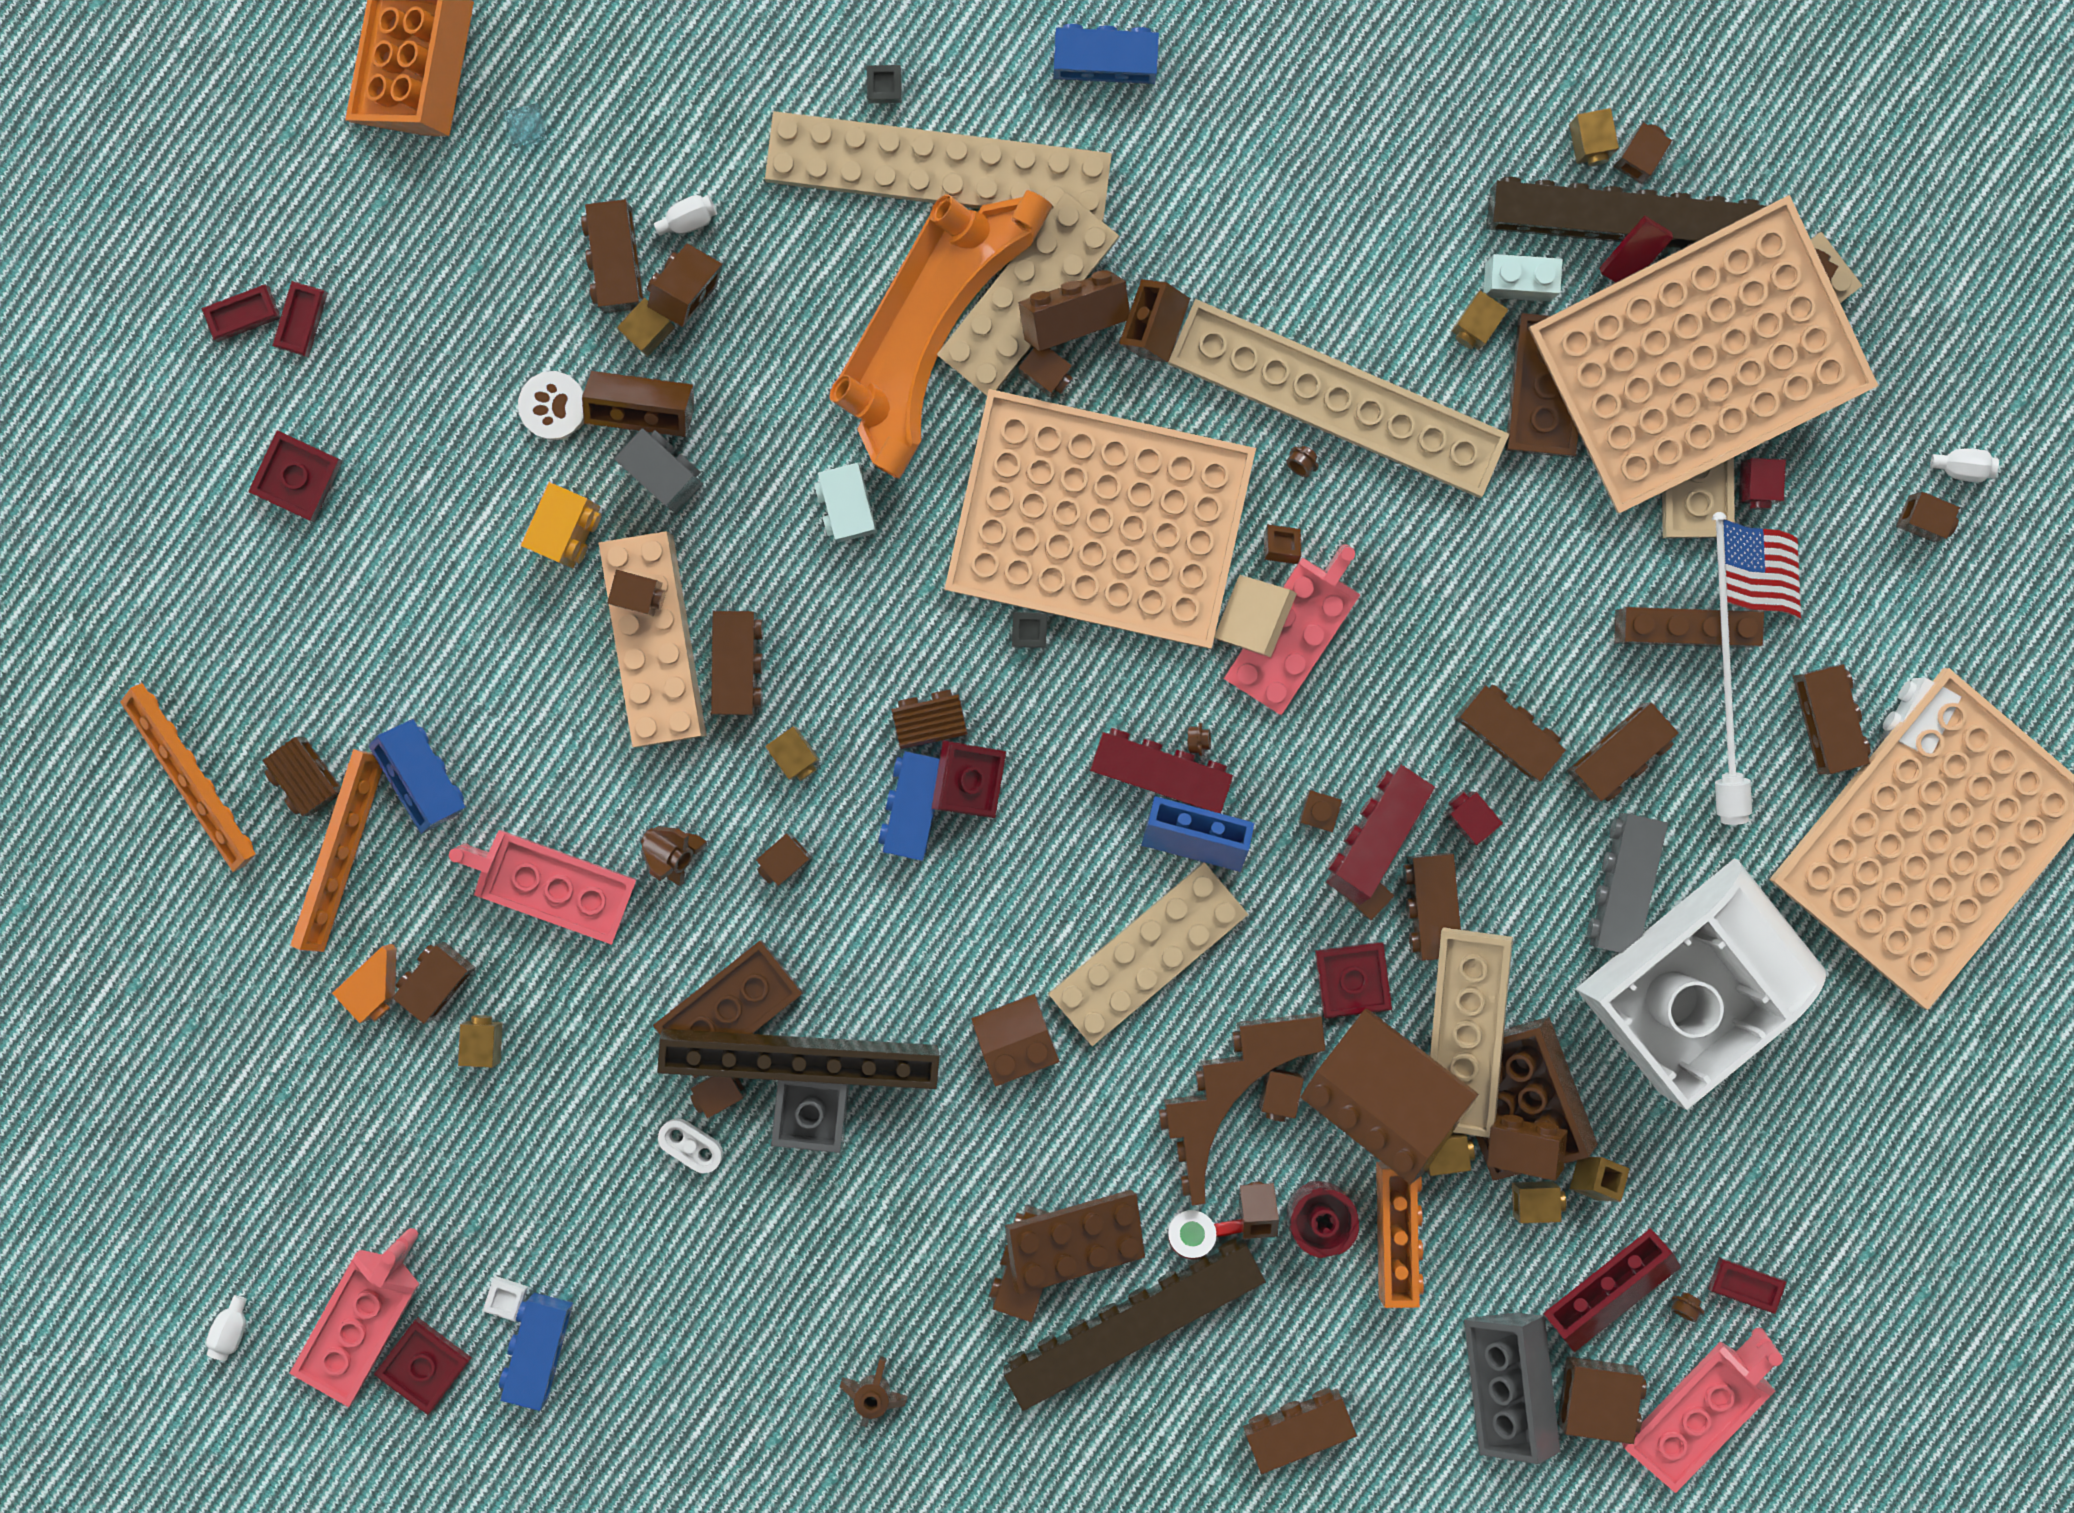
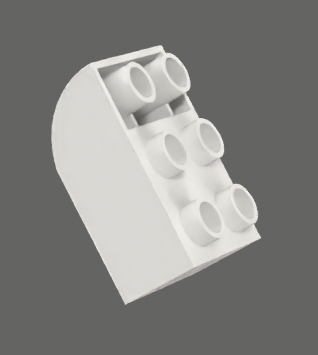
(1706, 986)

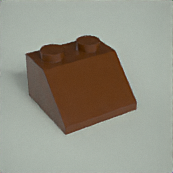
(1015, 1040)

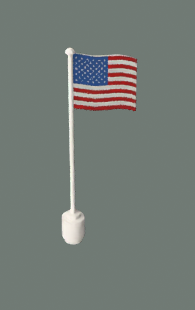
(1756, 573)

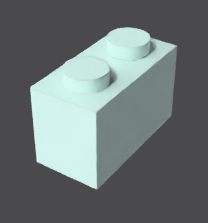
(1523, 277)
(846, 503)

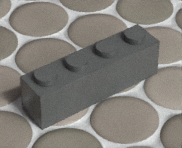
(1627, 883)

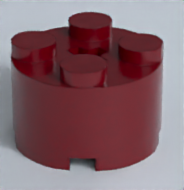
(1323, 1238)

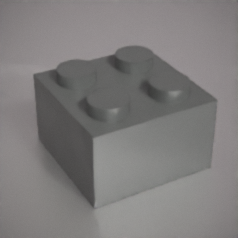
(654, 466)
(810, 1115)

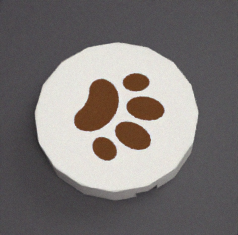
(551, 405)

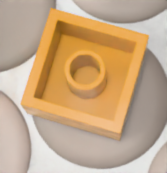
(562, 525)

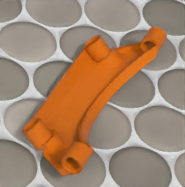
(933, 287)

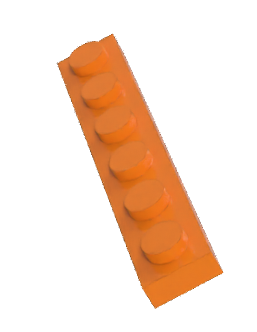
(187, 777)
(337, 852)

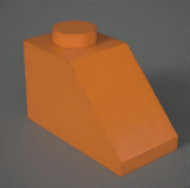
(370, 986)

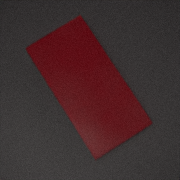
(1636, 250)
(241, 313)
(300, 319)
(1747, 1285)

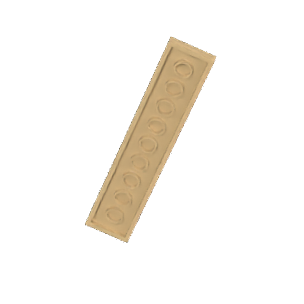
(929, 164)
(1338, 398)

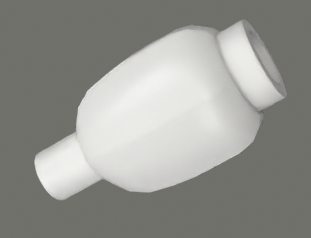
(687, 215)
(1967, 464)
(227, 1330)

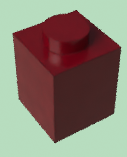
(1762, 482)
(1472, 817)

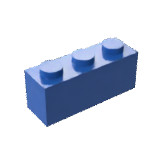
(1106, 54)
(417, 775)
(910, 806)
(1198, 834)
(535, 1351)

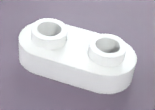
(689, 1147)

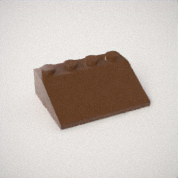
(1540, 1089)
(1389, 1096)

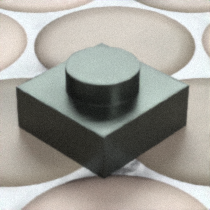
(884, 84)
(1029, 630)

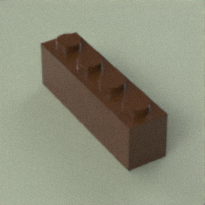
(1687, 627)

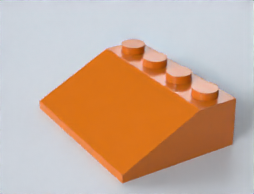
(409, 65)

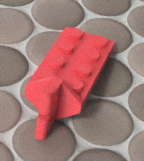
(1312, 622)
(549, 885)
(358, 1321)
(1705, 1409)

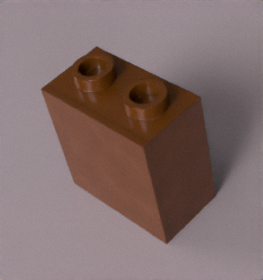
(1601, 1400)

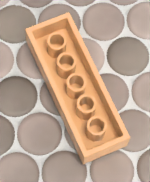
(655, 649)

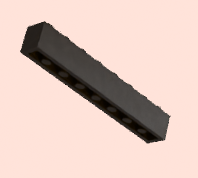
(1606, 212)
(798, 1059)
(1132, 1324)

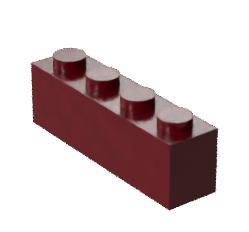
(1162, 772)
(1379, 834)
(1612, 1290)

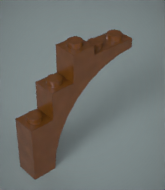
(1196, 1119)

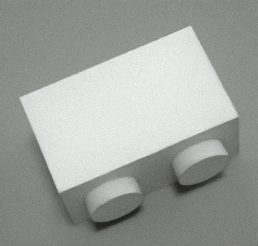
(1910, 696)

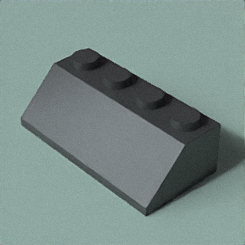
(1512, 1387)

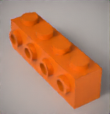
(1398, 1239)

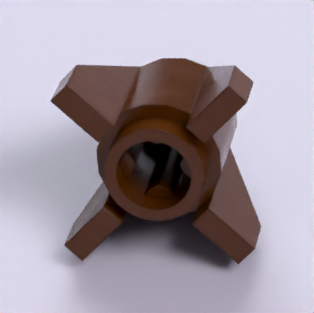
(669, 852)
(875, 1387)

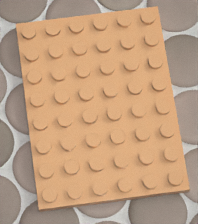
(1703, 355)
(1100, 519)
(1935, 848)

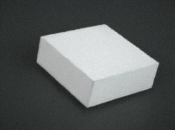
(504, 1298)

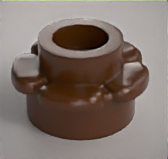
(1302, 461)
(1198, 739)
(1687, 1307)

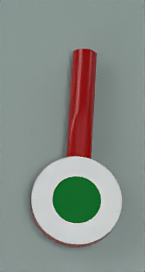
(1194, 1233)

